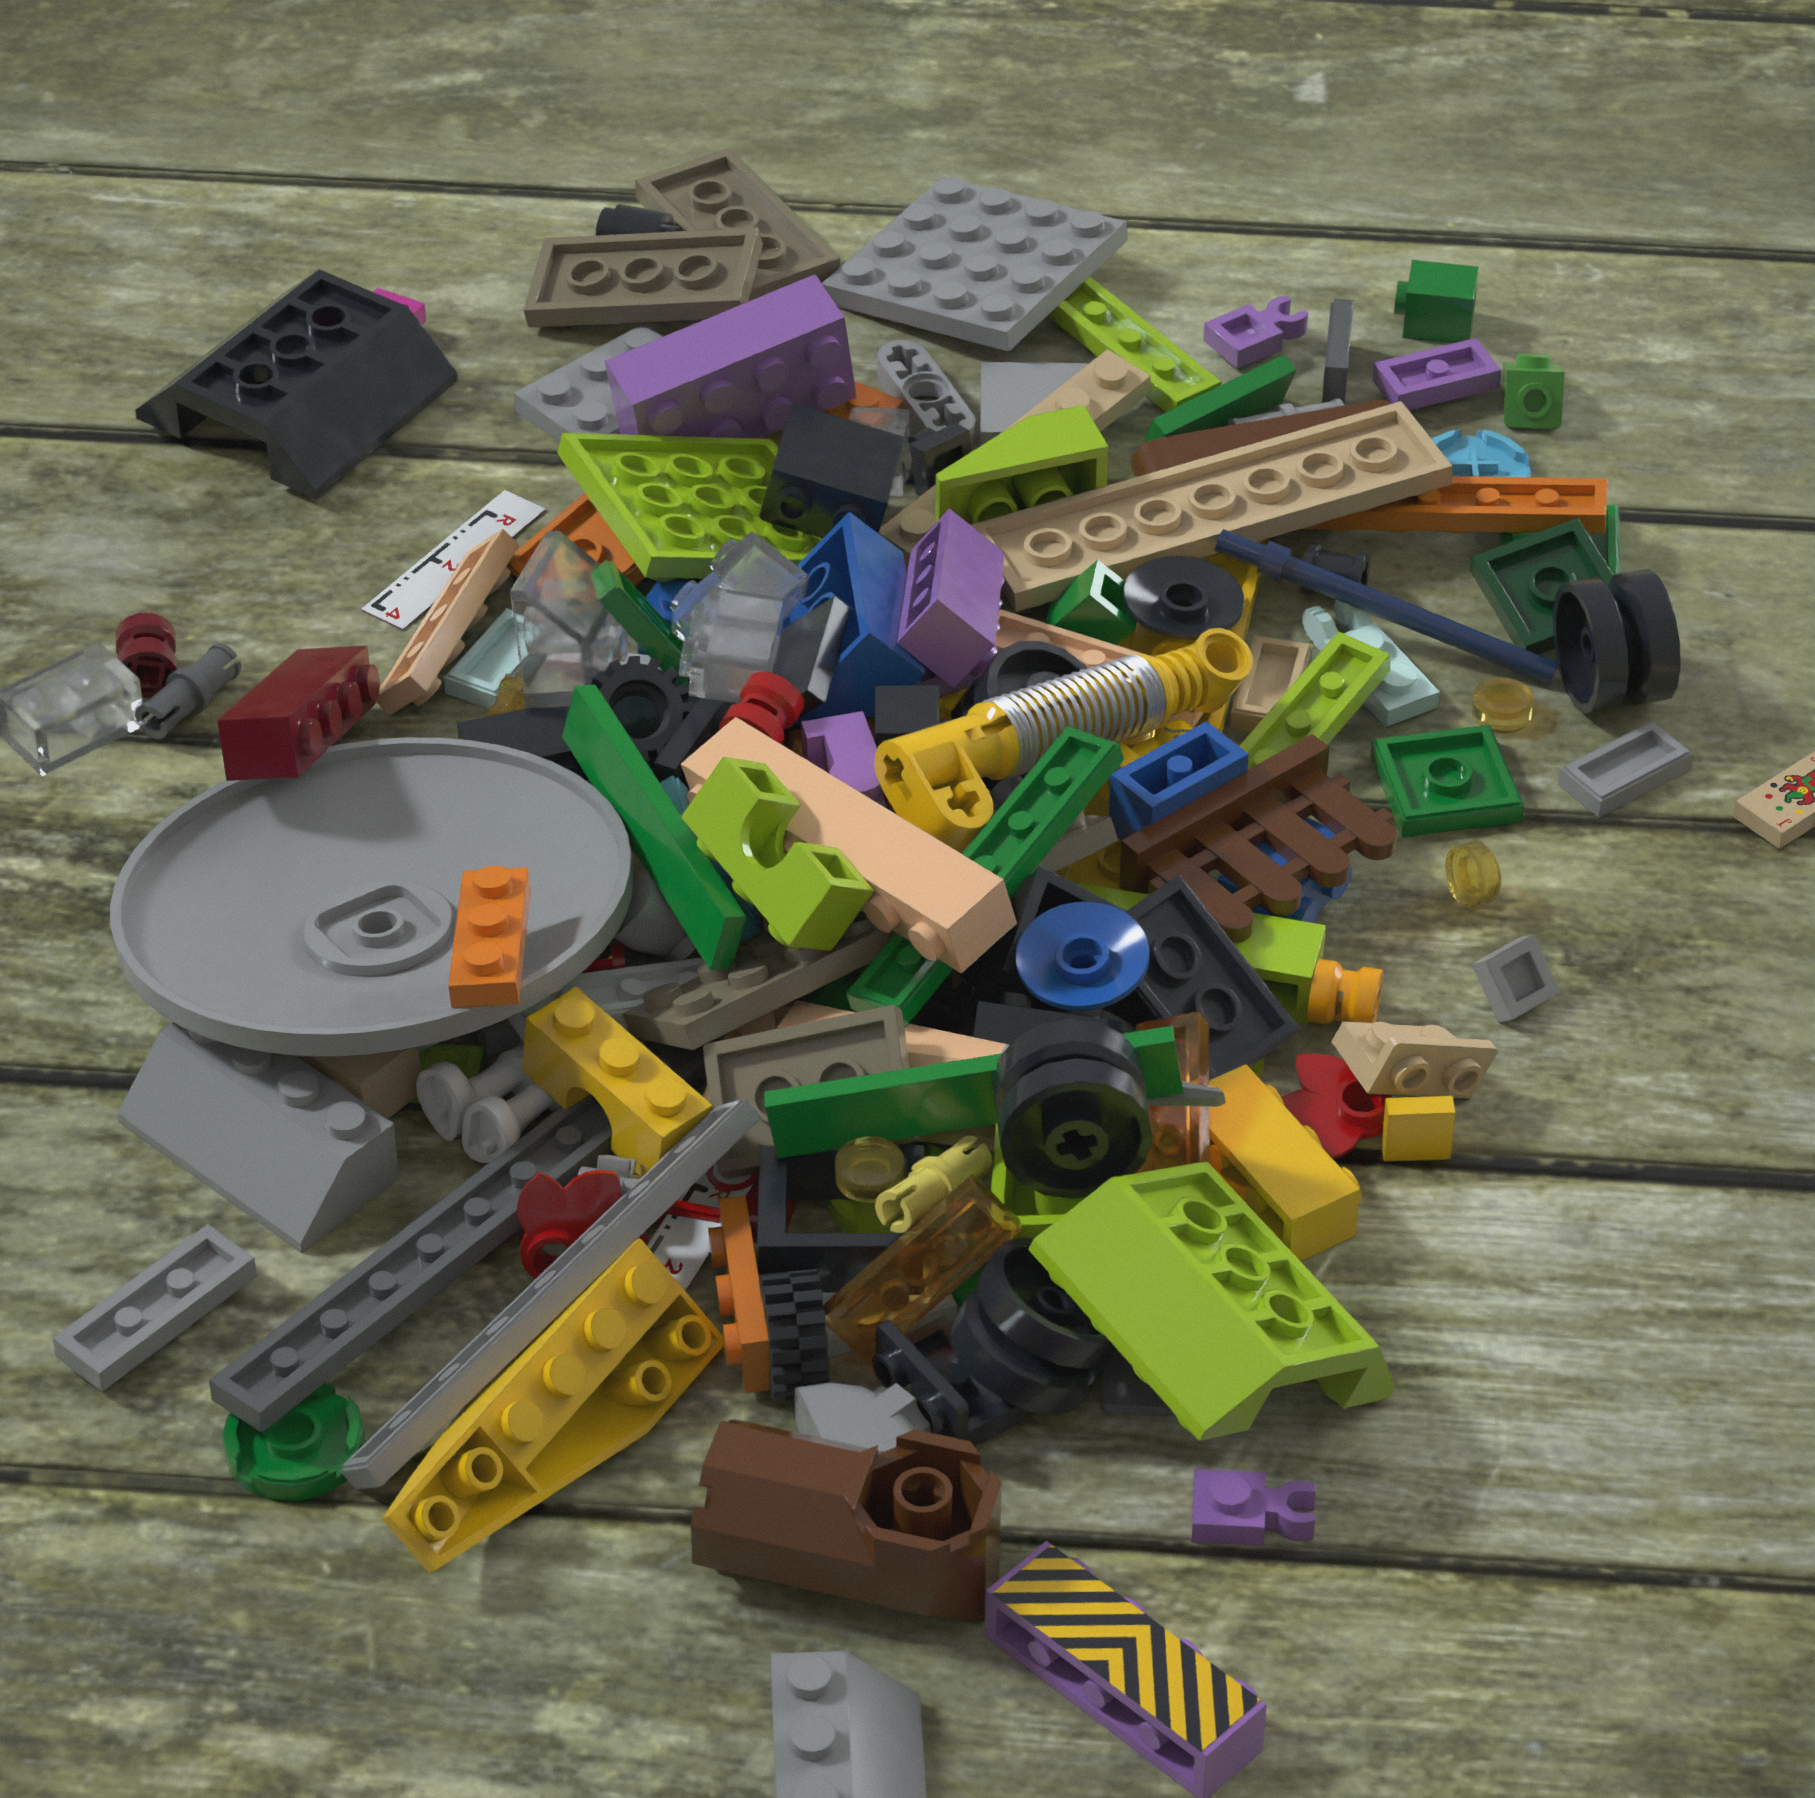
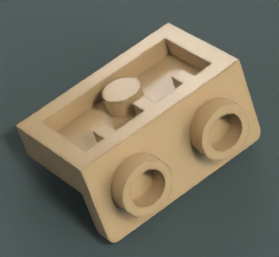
(1413, 1059)

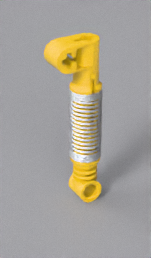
(938, 771)

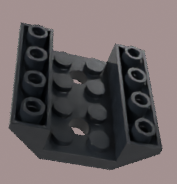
(313, 377)

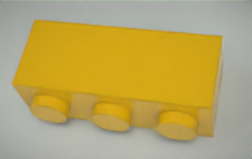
(1280, 1166)

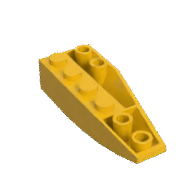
(558, 1408)

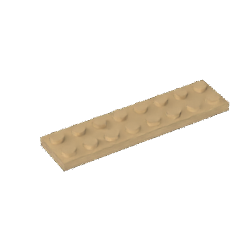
(1246, 490)

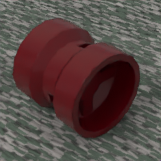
(147, 649)

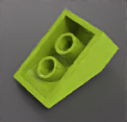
(1025, 467)

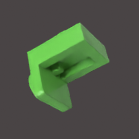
(1533, 392)

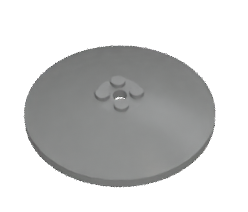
(332, 898)

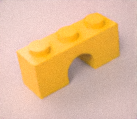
(583, 1051)

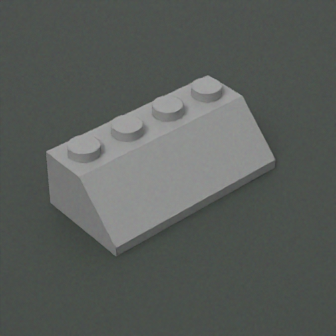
(262, 1132)
(843, 1729)

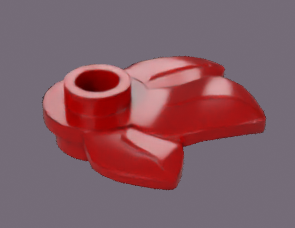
(1332, 1102)
(562, 1214)

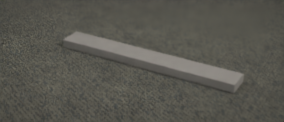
(548, 1295)

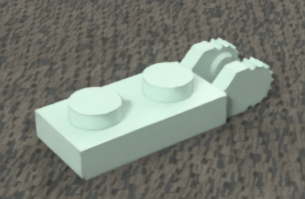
(1405, 688)

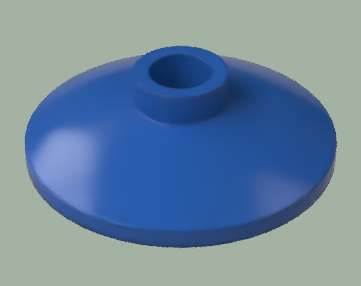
(1080, 937)

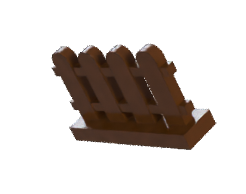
(1252, 809)

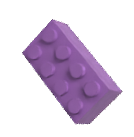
(738, 369)

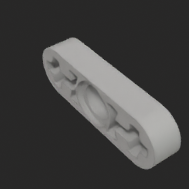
(927, 379)

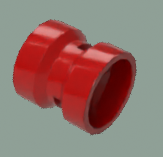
(767, 705)

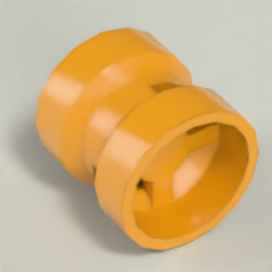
(1360, 997)

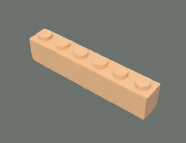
(920, 884)

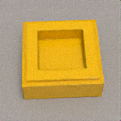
(1418, 1128)

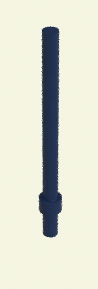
(1277, 563)

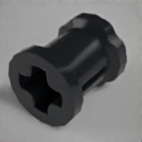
(1349, 566)

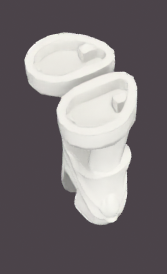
(476, 1104)

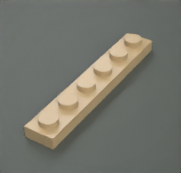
(1104, 387)

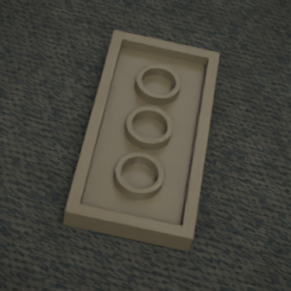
(728, 194)
(642, 277)

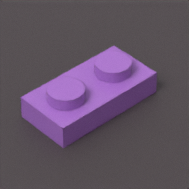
(1437, 374)

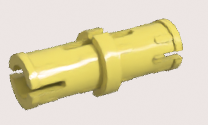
(931, 1182)

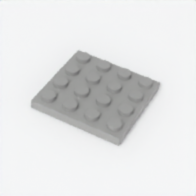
(976, 262)

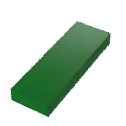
(1239, 398)

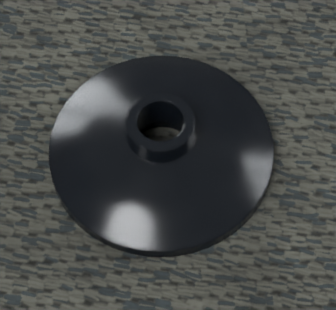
(1183, 597)

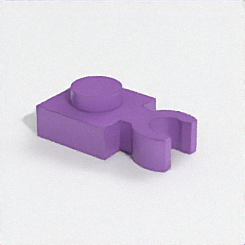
(1252, 335)
(1238, 1508)

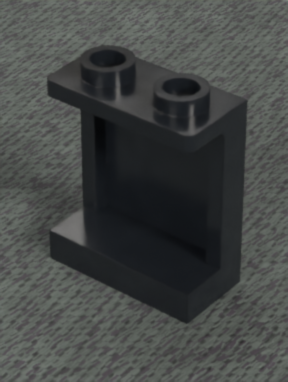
(830, 470)

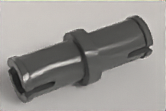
(188, 691)

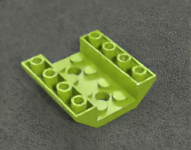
(1206, 1299)

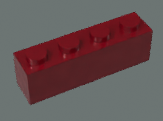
(297, 712)

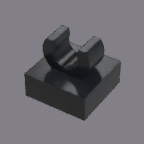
(935, 451)

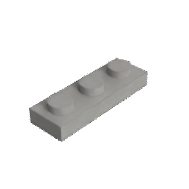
(154, 1307)

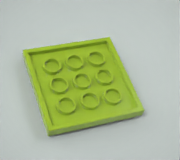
(679, 497)

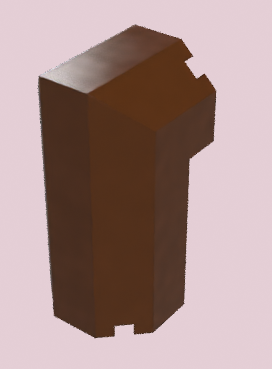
(852, 1520)

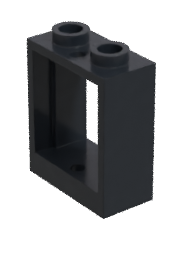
(833, 1255)

